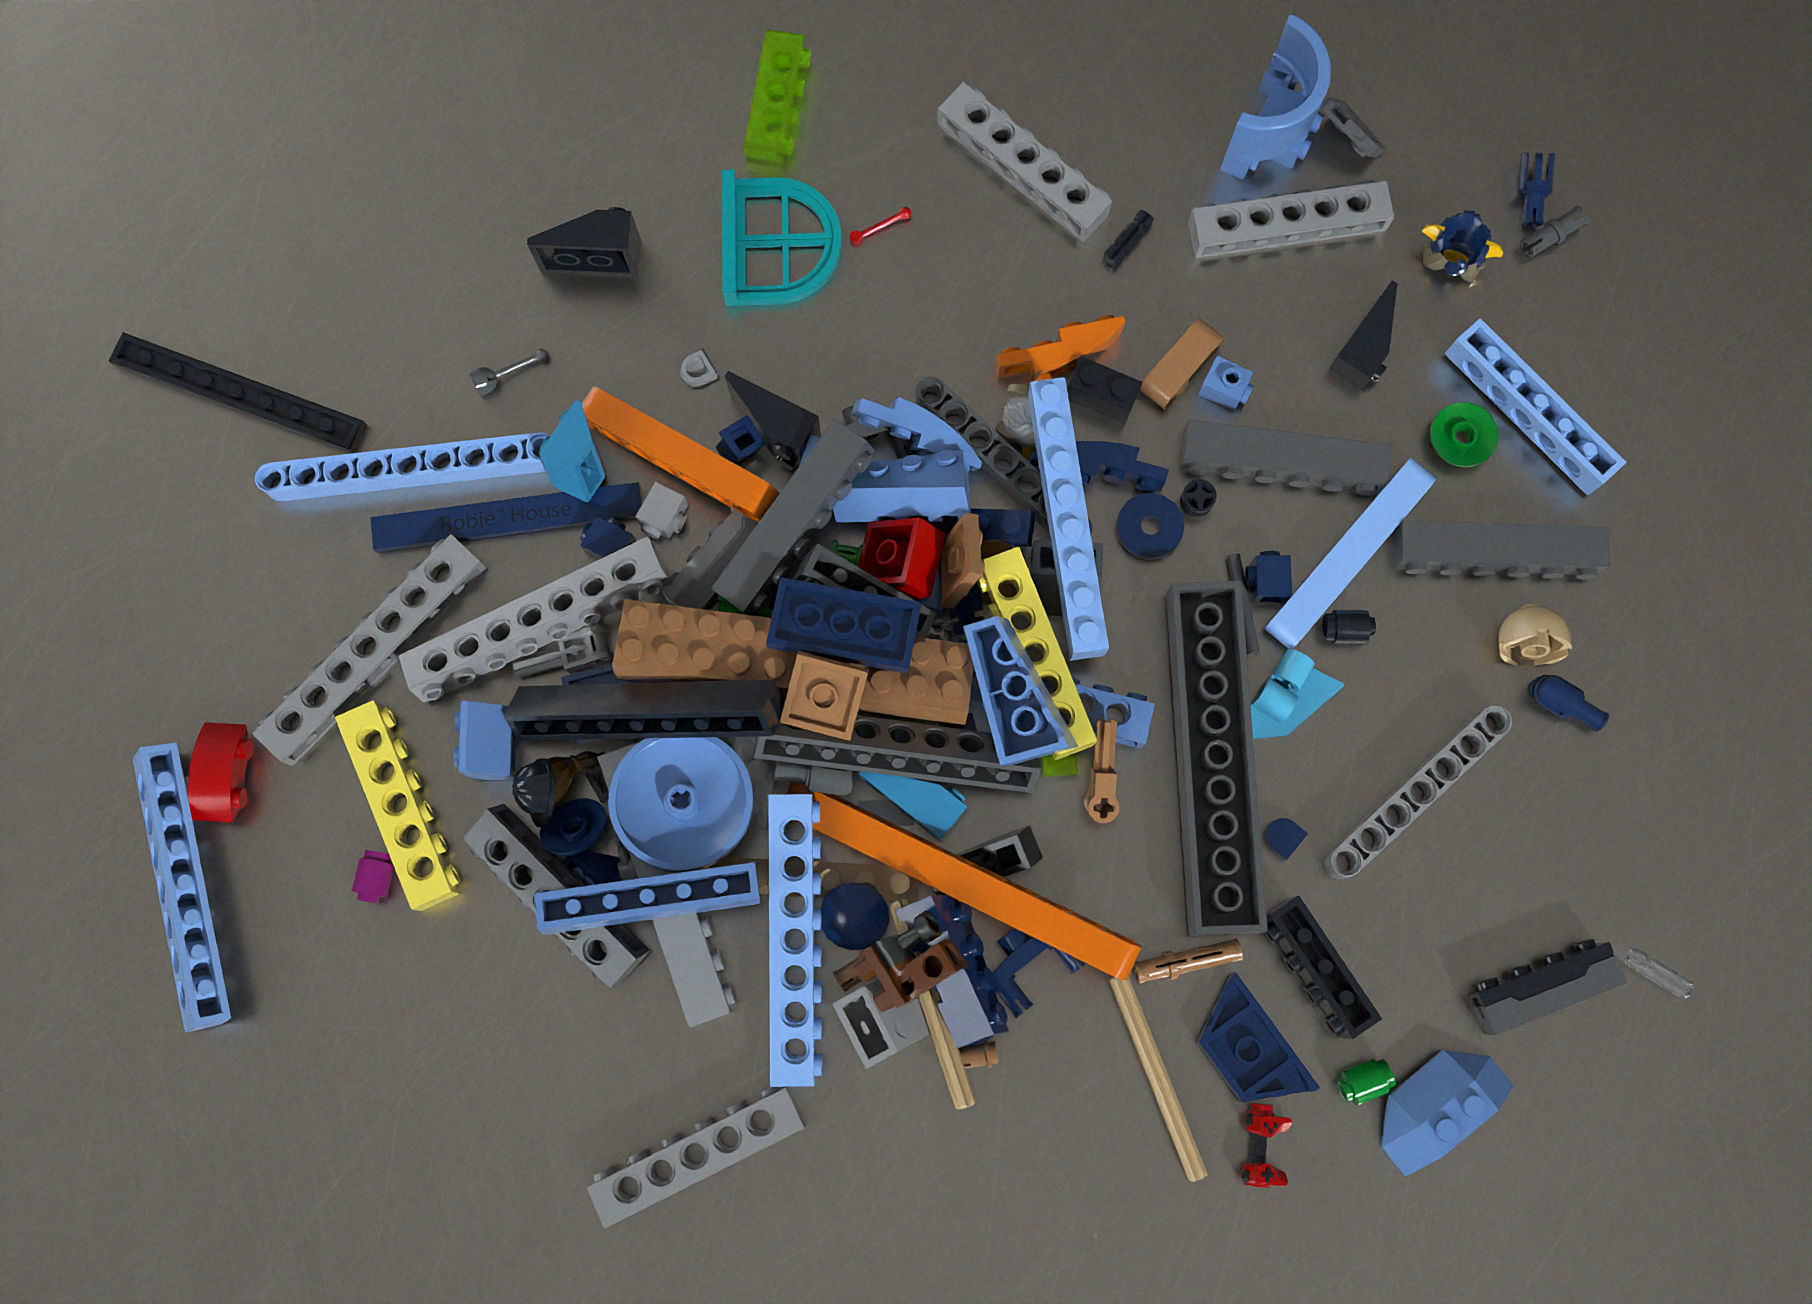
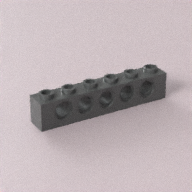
(550, 874)

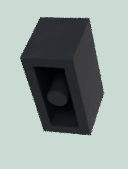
(1103, 390)

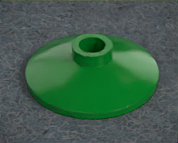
(1472, 423)

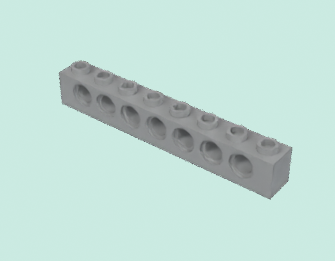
(517, 618)
(366, 670)

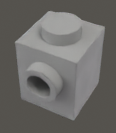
(662, 512)

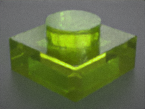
(1059, 768)

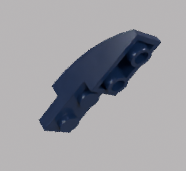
(1116, 463)
(1006, 525)

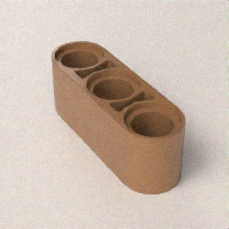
(1181, 363)

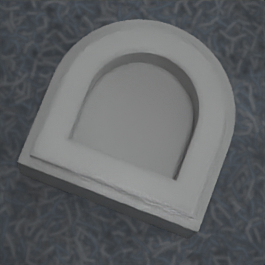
(698, 370)

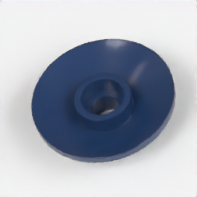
(574, 827)

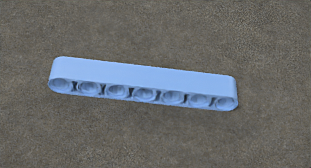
(1350, 553)

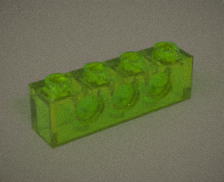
(778, 52)

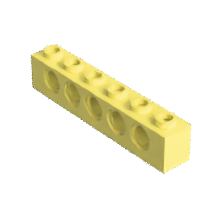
(1011, 569)
(356, 729)

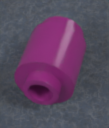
(373, 876)

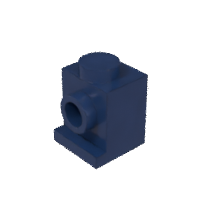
(740, 441)

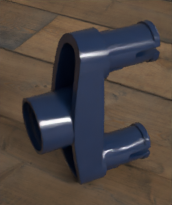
(1020, 951)

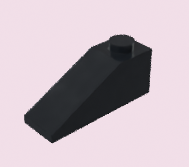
(1370, 344)
(1005, 853)

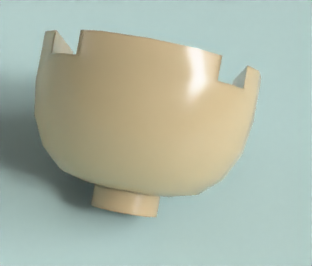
(1534, 635)

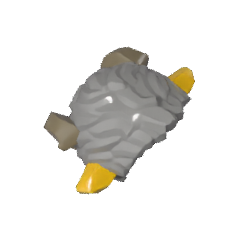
(1017, 420)

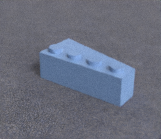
(909, 487)
(1014, 696)

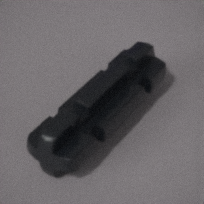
(1128, 238)

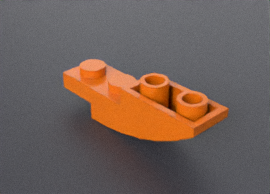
(1059, 358)

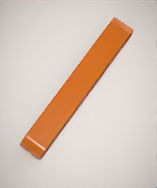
(679, 455)

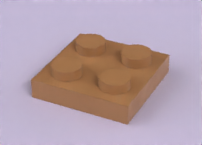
(960, 560)
(824, 695)

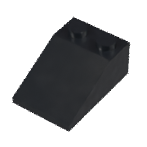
(590, 244)
(778, 421)

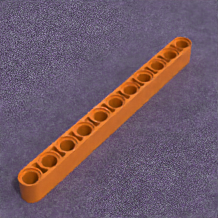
(974, 885)

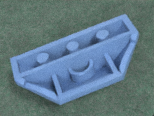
(1441, 1107)

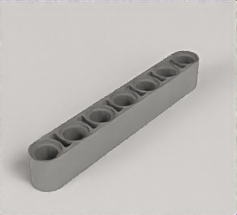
(1429, 780)

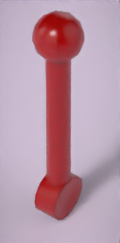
(856, 236)

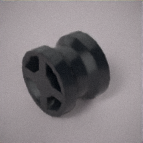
(1202, 493)

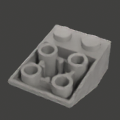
(879, 1033)

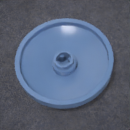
(680, 802)

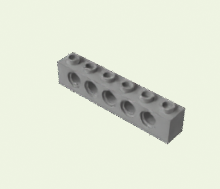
(1368, 196)
(1078, 218)
(614, 1205)

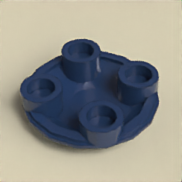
(854, 915)

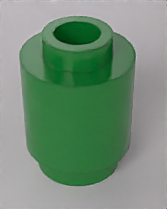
(1366, 1081)

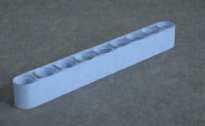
(394, 462)

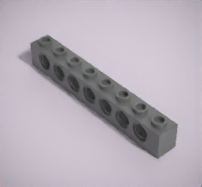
(902, 751)

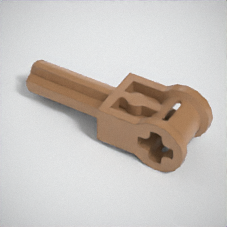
(1102, 774)

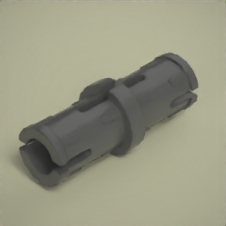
(1554, 231)

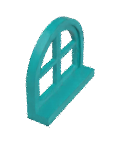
(736, 241)

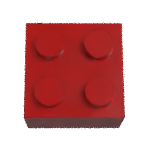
(903, 554)

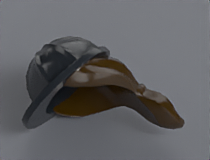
(546, 782)

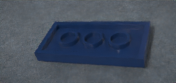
(844, 625)

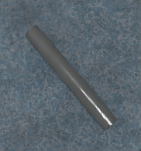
(1237, 574)

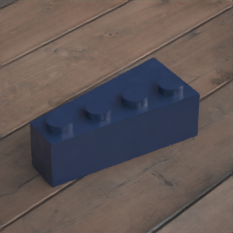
(968, 997)

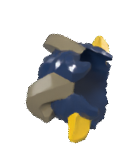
(1459, 245)

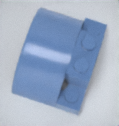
(1287, 114)

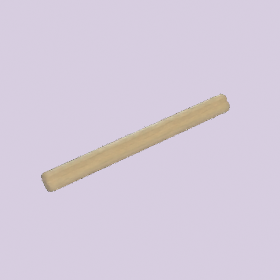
(946, 1049)
(1159, 1079)

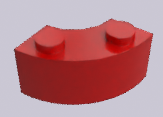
(218, 772)

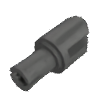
(816, 778)

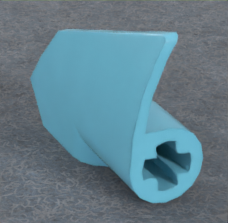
(1290, 696)

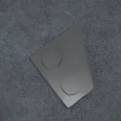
(1349, 123)

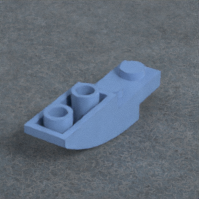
(909, 419)

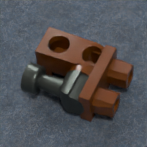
(902, 972)

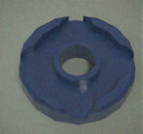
(1152, 507)

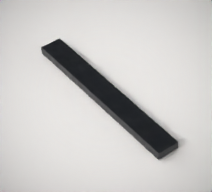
(238, 392)

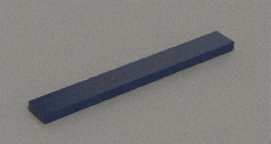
(503, 517)

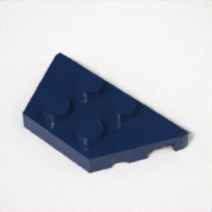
(1250, 1048)

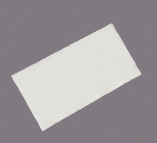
(887, 811)

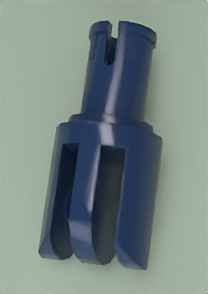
(1535, 190)
(1567, 701)

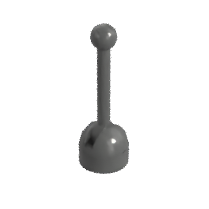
(486, 379)

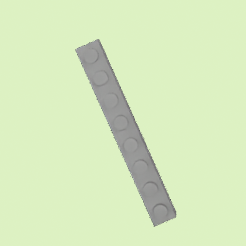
(684, 943)

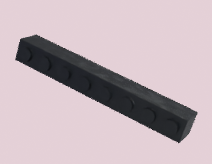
(646, 710)

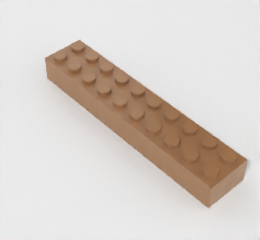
(709, 645)

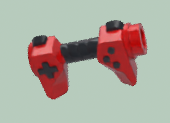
(1263, 1124)

